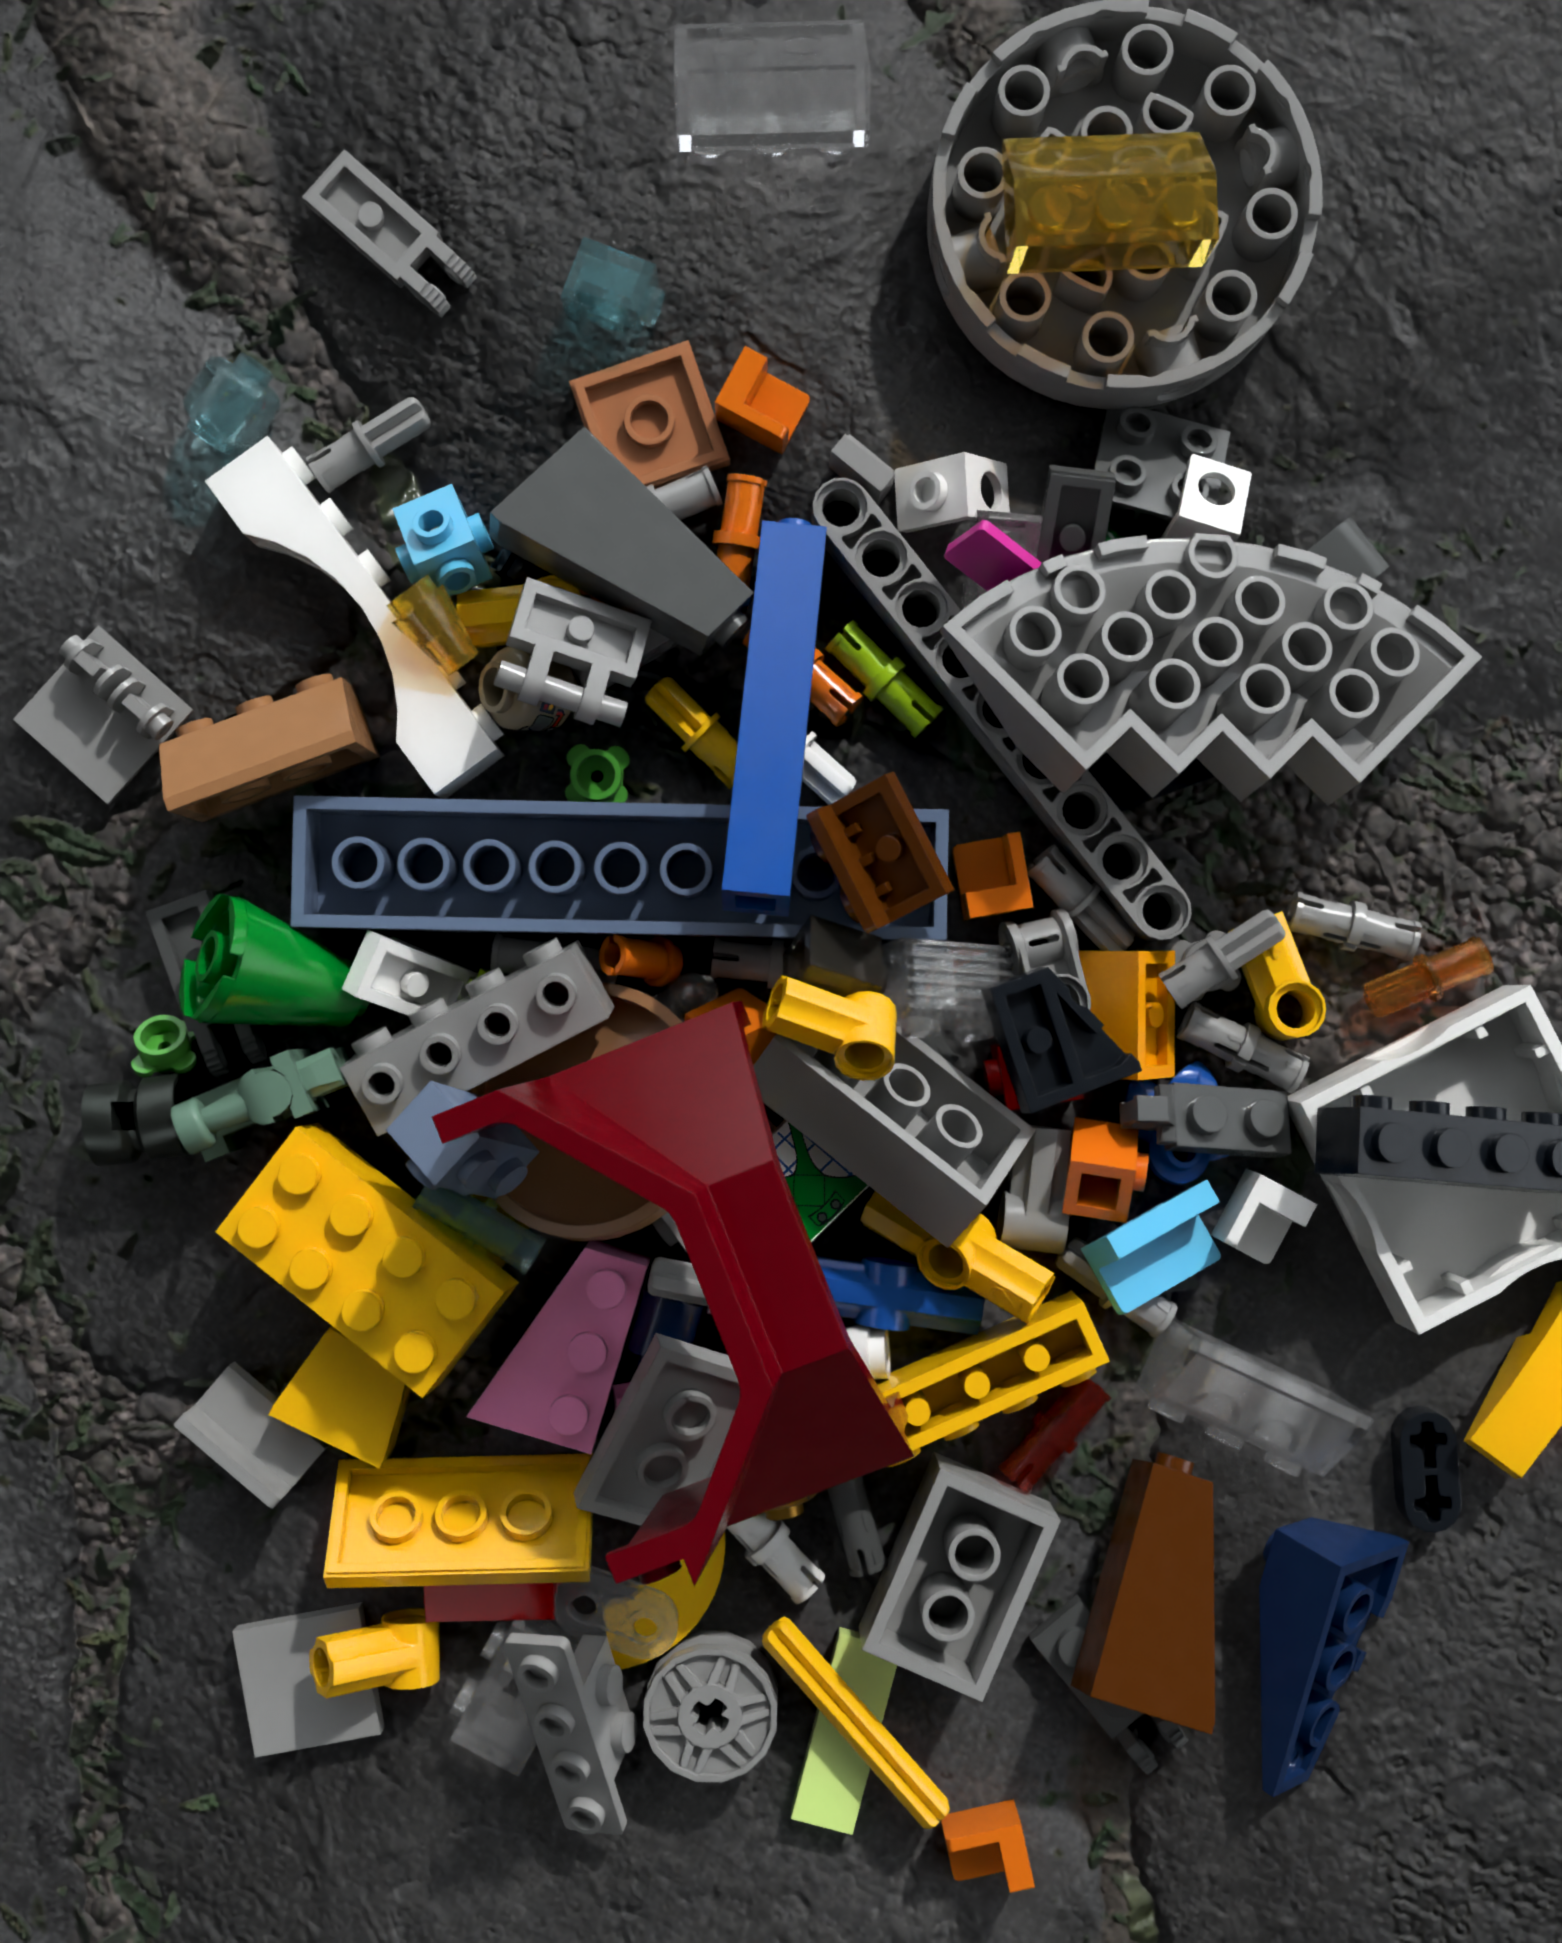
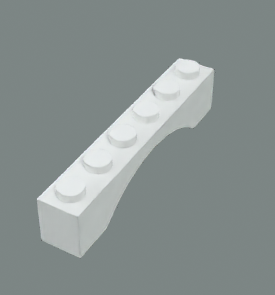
(279, 513)

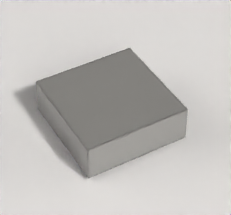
(858, 463)

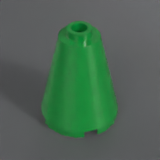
(263, 972)

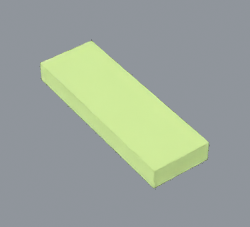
(832, 1771)

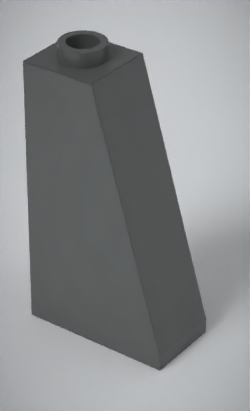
(621, 545)

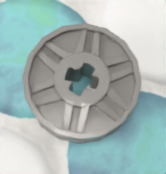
(725, 1739)

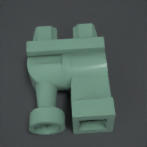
(289, 1089)

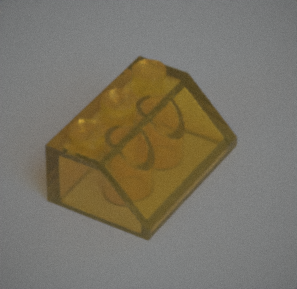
(1108, 202)

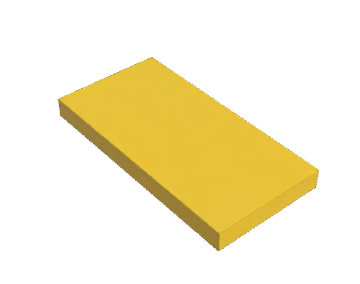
(458, 1522)

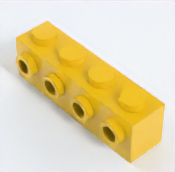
(996, 1371)

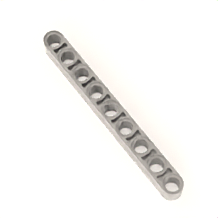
(927, 645)

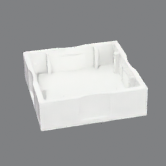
(1447, 1244)

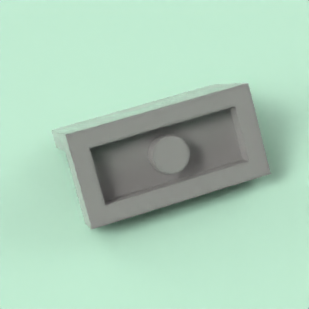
(244, 1440)

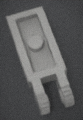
(384, 229)

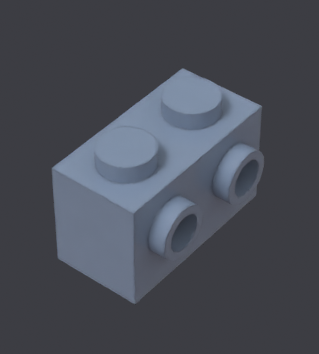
(477, 1164)

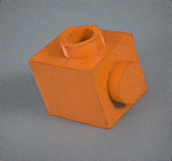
(1103, 1170)

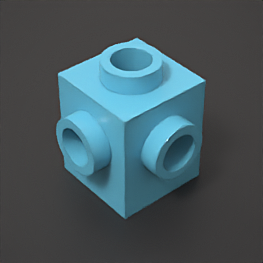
(448, 553)

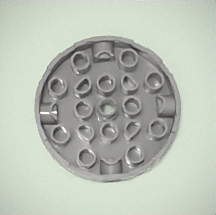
(1133, 331)

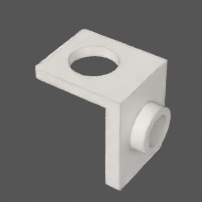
(947, 490)
(1201, 516)

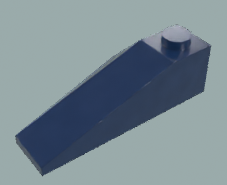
(1313, 1609)

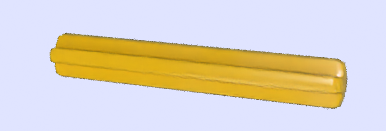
(855, 1722)

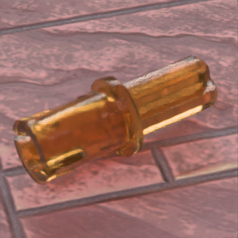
(1428, 977)

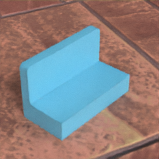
(1154, 1249)

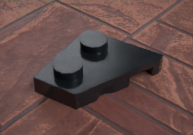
(1051, 1041)

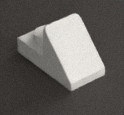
(403, 975)

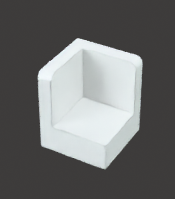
(1261, 1216)

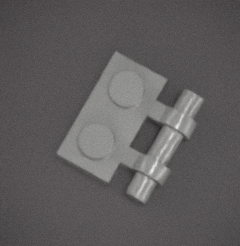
(579, 635)

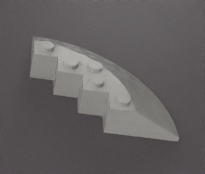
(1208, 658)

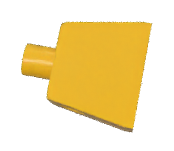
(345, 1400)

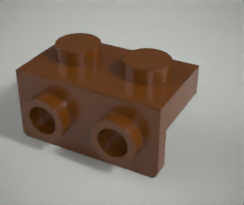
(878, 853)

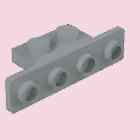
(577, 1722)

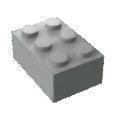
(958, 1577)

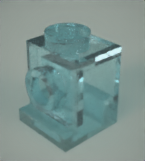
(612, 288)

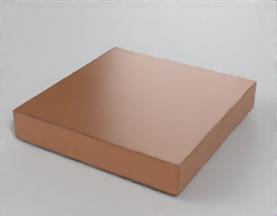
(653, 415)

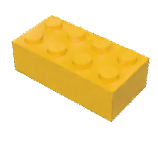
(366, 1257)

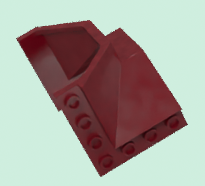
(691, 1134)

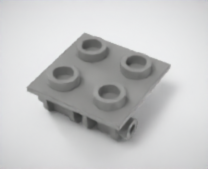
(102, 713)

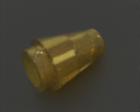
(433, 624)

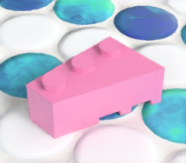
(570, 1354)

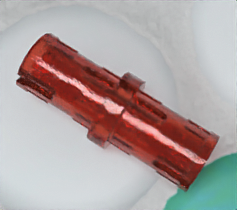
(1054, 1433)

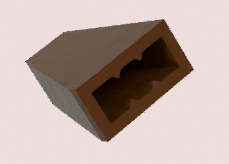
(1154, 1602)

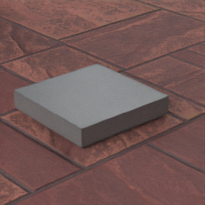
(281, 1692)

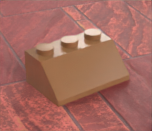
(265, 749)

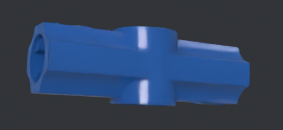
(897, 1296)

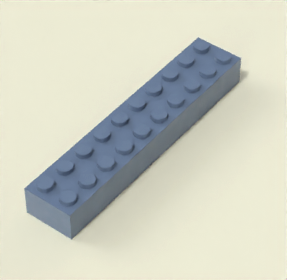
(552, 870)

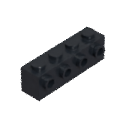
(1440, 1147)

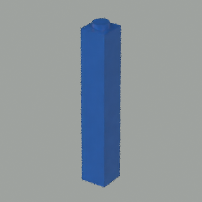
(774, 719)

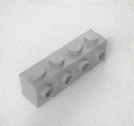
(481, 1034)

